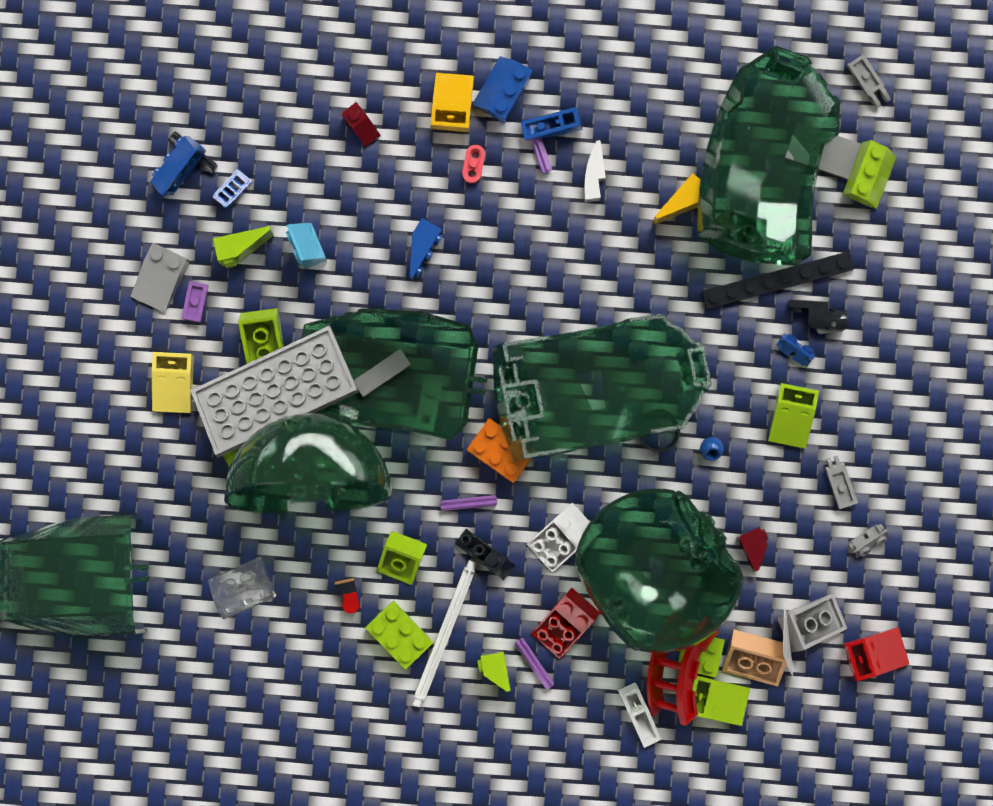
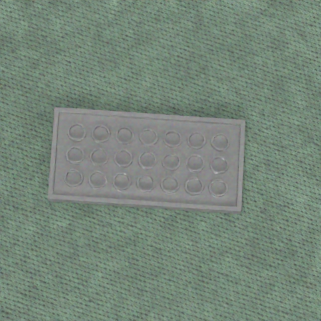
(280, 384)

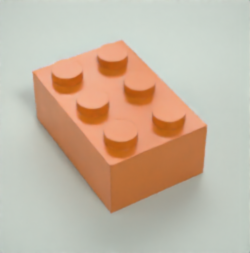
(493, 450)

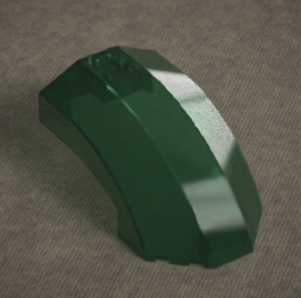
(749, 193)
(597, 386)

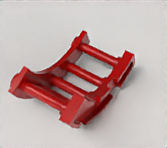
(688, 672)

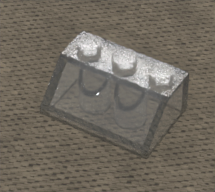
(241, 588)

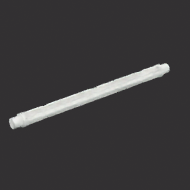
(444, 633)

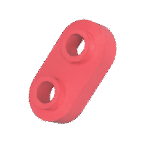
(472, 164)

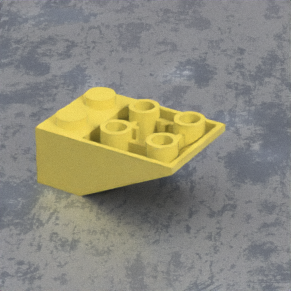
(172, 382)

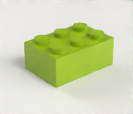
(399, 634)

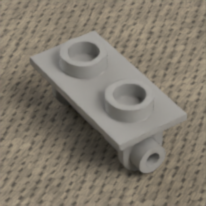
(862, 546)

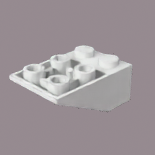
(559, 537)

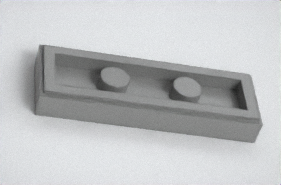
(382, 373)

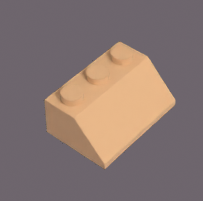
(754, 658)

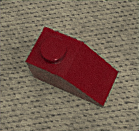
(360, 124)
(754, 546)

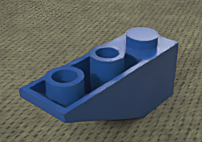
(423, 240)

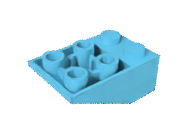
(306, 244)

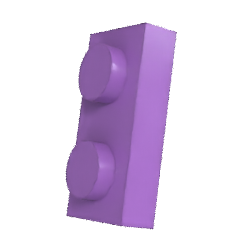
(195, 301)

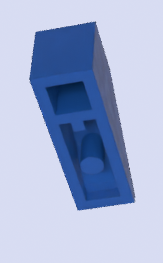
(552, 124)

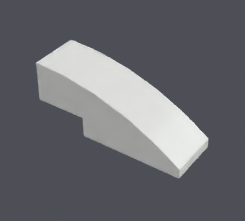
(594, 174)
(639, 714)

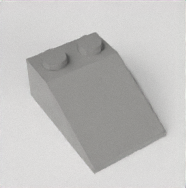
(159, 277)
(813, 622)

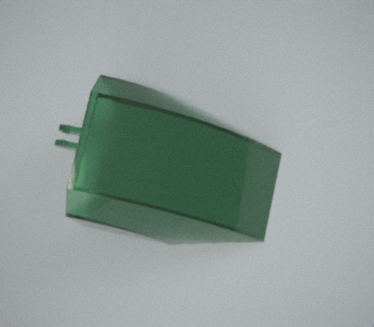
(425, 398)
(71, 577)

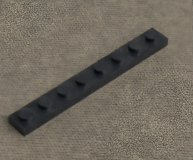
(778, 280)

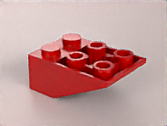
(565, 623)
(876, 654)

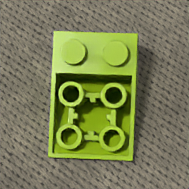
(793, 415)
(720, 700)

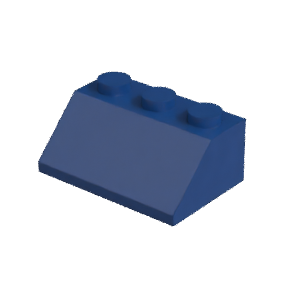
(503, 88)
(177, 165)

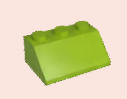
(870, 174)

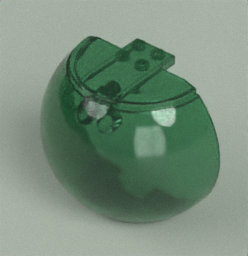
(312, 461)
(658, 570)

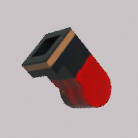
(350, 595)

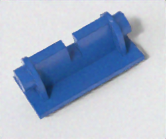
(790, 344)

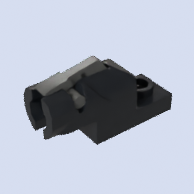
(819, 317)

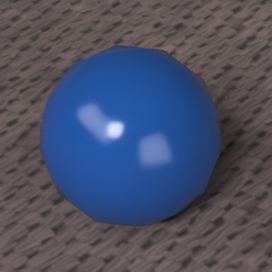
(711, 448)

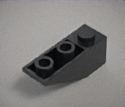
(484, 554)

